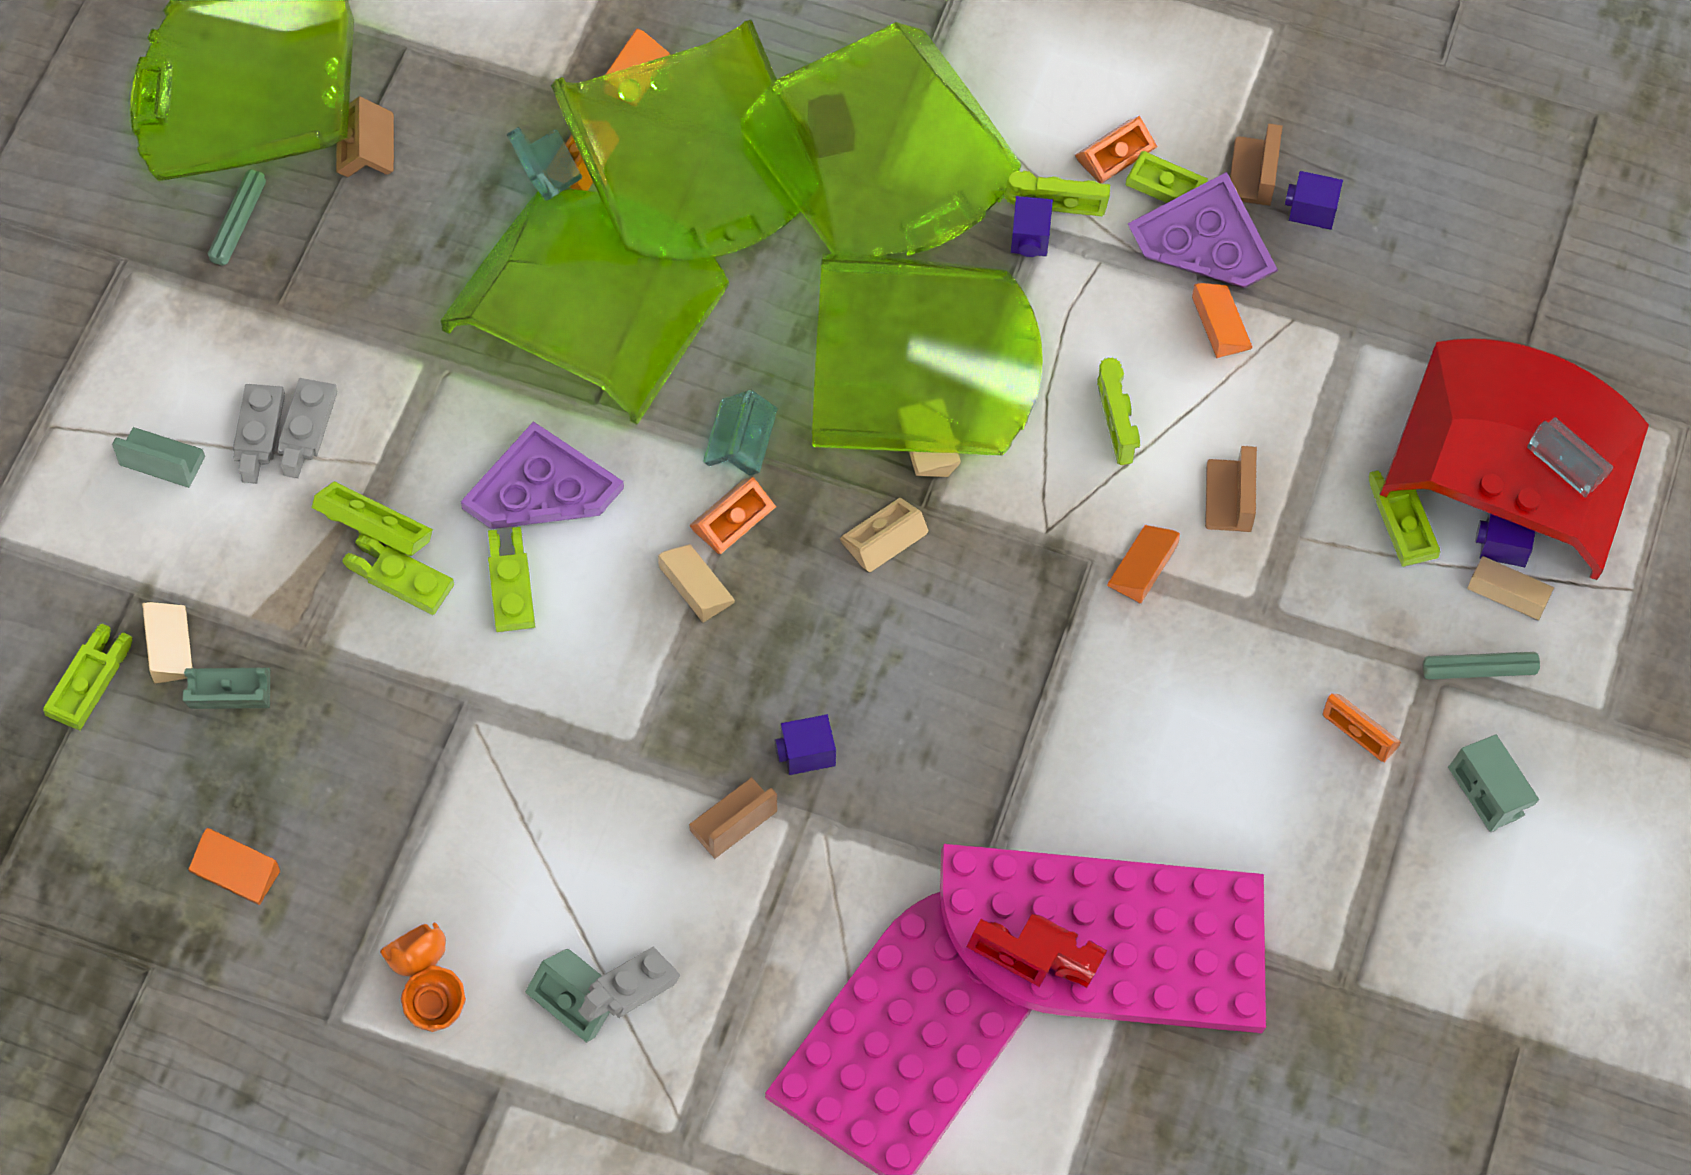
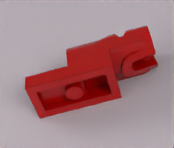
(1037, 950)

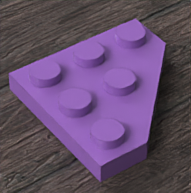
(1206, 235)
(541, 483)

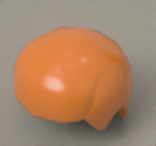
(415, 950)
(433, 998)

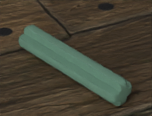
(236, 217)
(1481, 665)

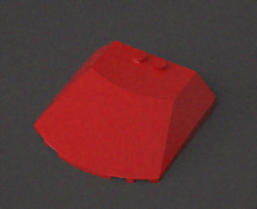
(1474, 430)

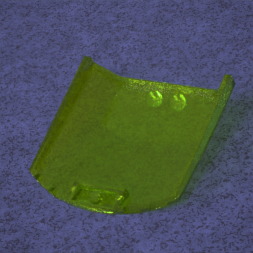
(242, 84)
(881, 145)
(673, 150)
(585, 302)
(922, 356)

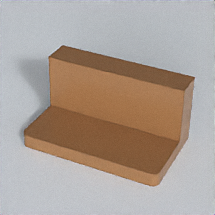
(368, 139)
(1256, 166)
(1231, 492)
(734, 817)

